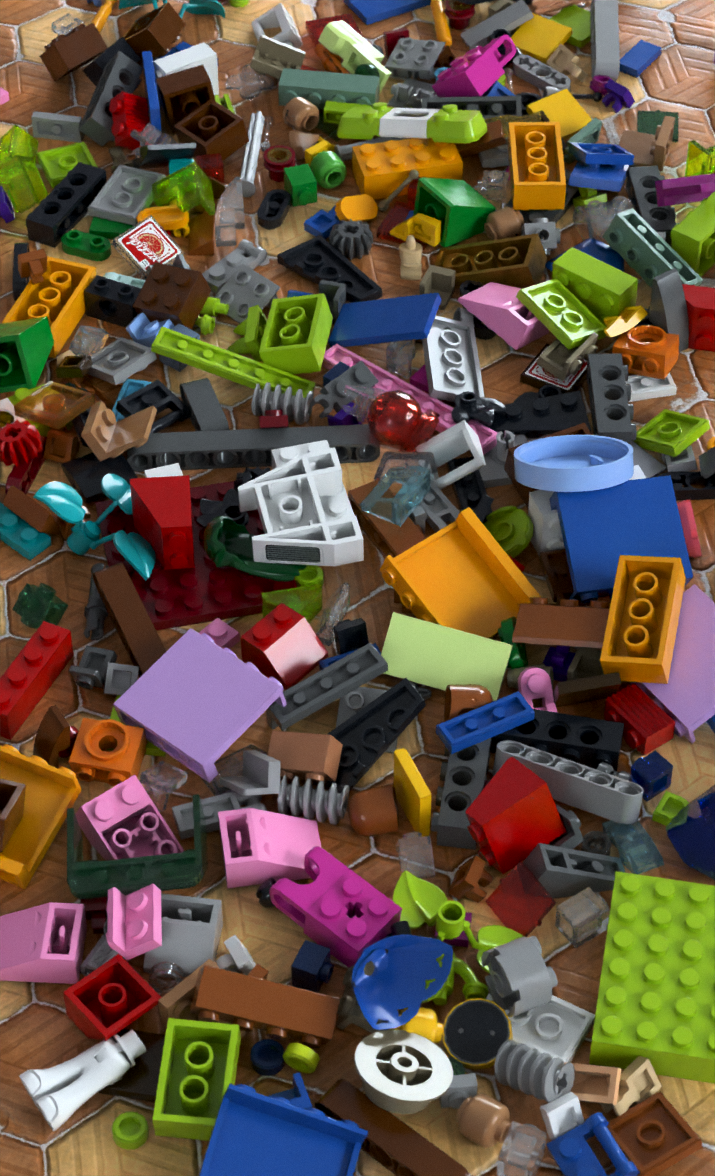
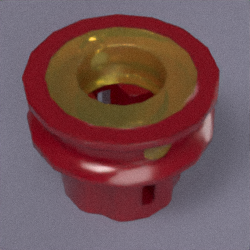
(459, 14)
(276, 159)

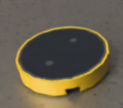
(476, 1032)

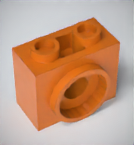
(648, 351)
(94, 764)

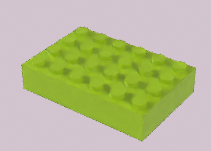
(658, 978)

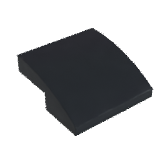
(159, 155)
(87, 472)

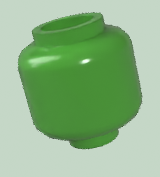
(328, 169)

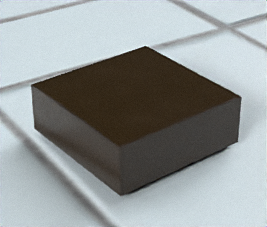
(74, 366)

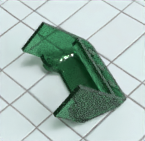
(167, 871)

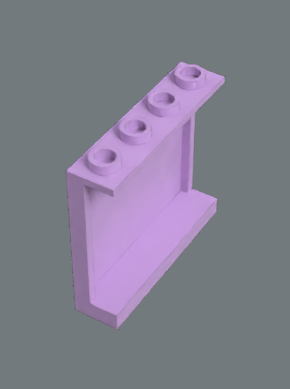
(691, 681)
(198, 701)

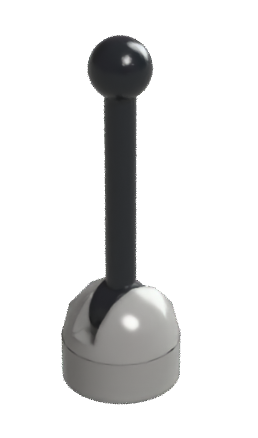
(549, 90)

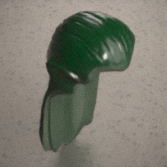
(231, 546)

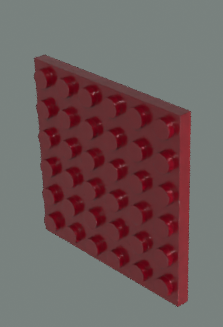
(196, 593)

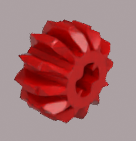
(19, 443)

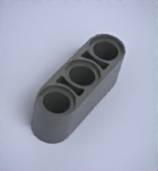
(204, 406)

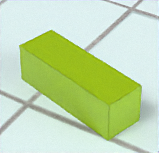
(334, 110)

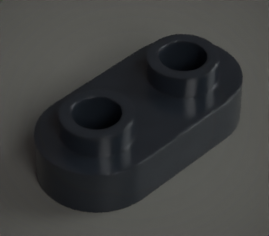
(274, 209)

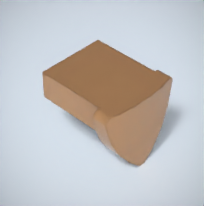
(301, 141)

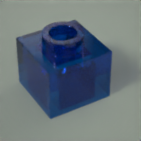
(652, 774)

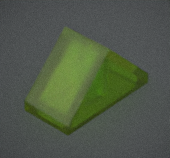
(304, 600)

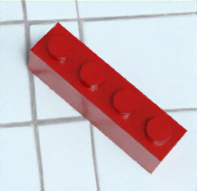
(32, 675)

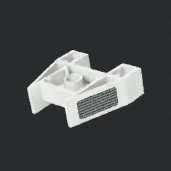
(295, 517)

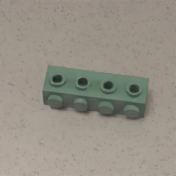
(327, 86)
(646, 249)

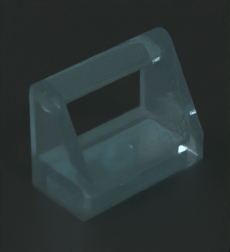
(397, 509)

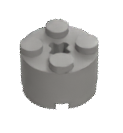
(519, 975)

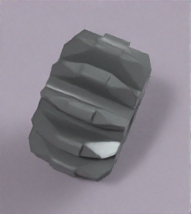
(351, 238)

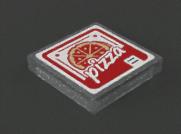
(145, 245)

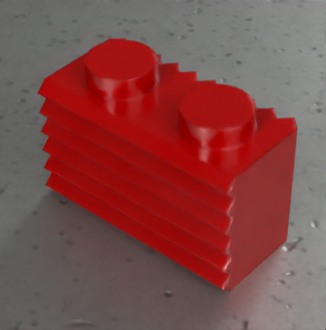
(128, 113)
(644, 721)

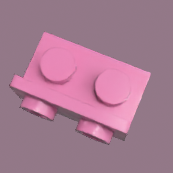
(134, 921)

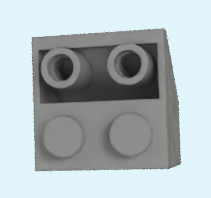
(188, 932)

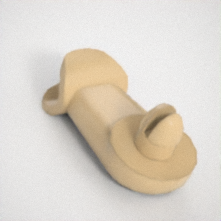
(410, 257)

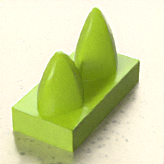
(253, 332)

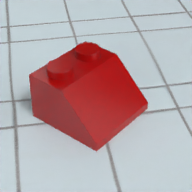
(701, 317)
(283, 646)
(109, 999)

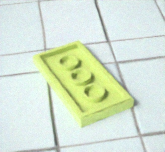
(443, 655)

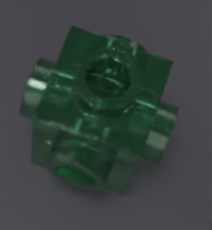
(39, 605)

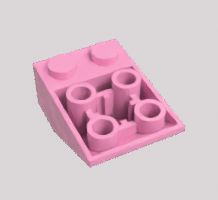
(504, 314)
(126, 823)
(264, 846)
(43, 943)

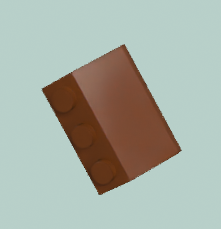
(561, 623)

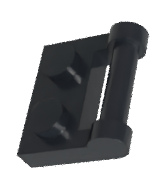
(159, 396)

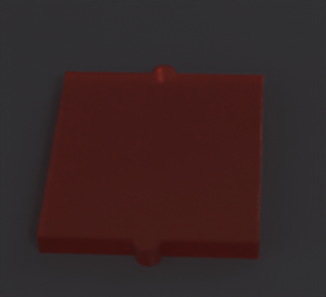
(520, 900)

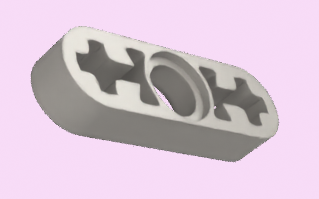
(530, 69)

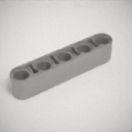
(604, 38)
(577, 783)

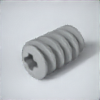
(294, 406)
(312, 801)
(533, 1073)

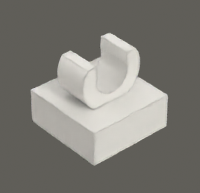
(239, 958)
(562, 1115)

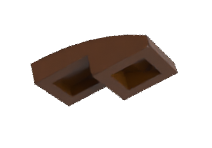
(52, 736)

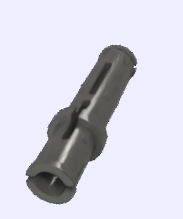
(95, 610)

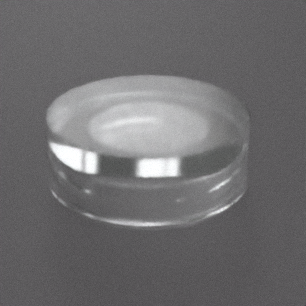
(165, 976)

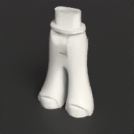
(69, 1085)

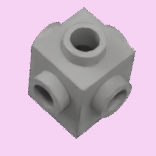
(548, 229)

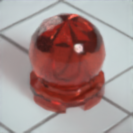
(399, 421)

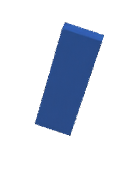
(485, 722)

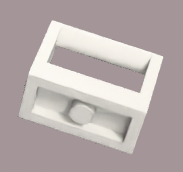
(278, 17)
(450, 445)

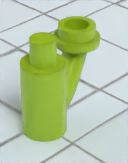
(211, 308)
(472, 988)

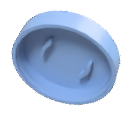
(573, 463)

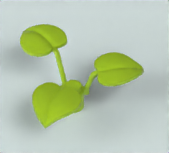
(428, 904)

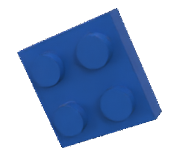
(595, 154)

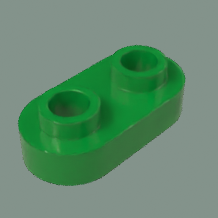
(86, 245)
(518, 654)

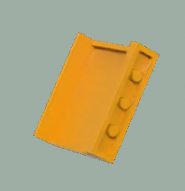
(459, 578)
(46, 803)

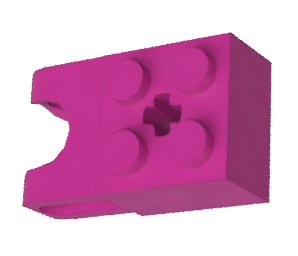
(476, 70)
(337, 907)

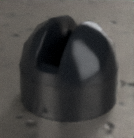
(263, 893)

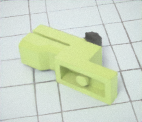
(353, 49)

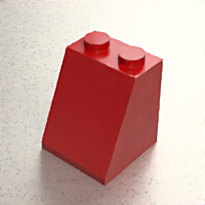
(165, 518)
(513, 816)

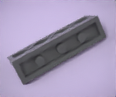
(327, 686)

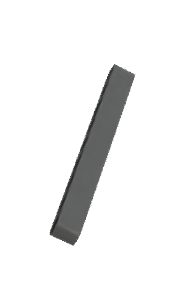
(248, 446)

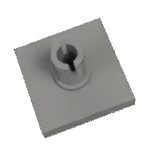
(493, 472)

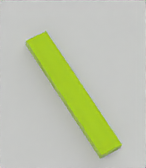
(225, 363)

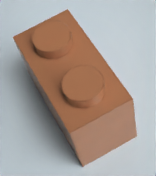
(306, 755)

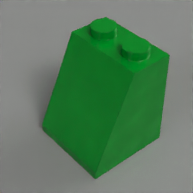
(456, 205)
(23, 352)

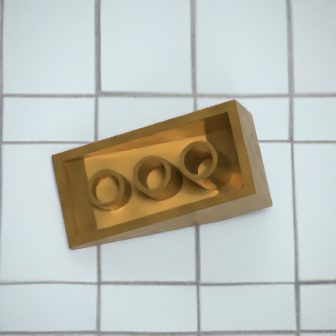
(505, 261)

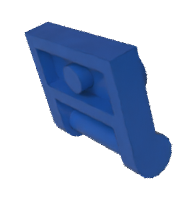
(576, 1157)

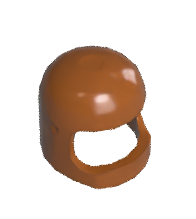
(464, 698)
(374, 811)

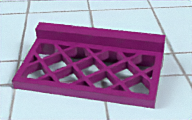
(684, 189)

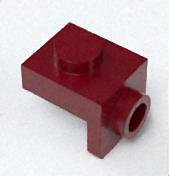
(273, 419)

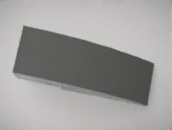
(669, 306)

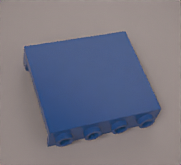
(617, 521)
(278, 1139)

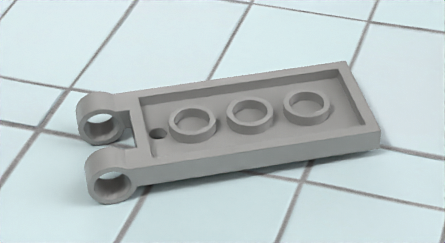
(452, 357)

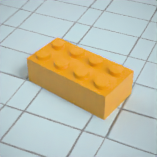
(386, 165)
(536, 166)
(57, 297)
(643, 618)

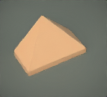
(596, 1083)

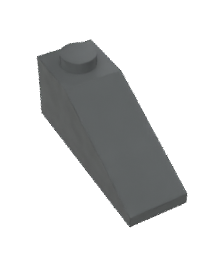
(570, 871)

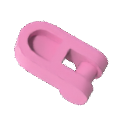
(536, 684)

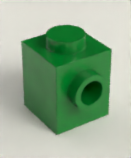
(300, 184)

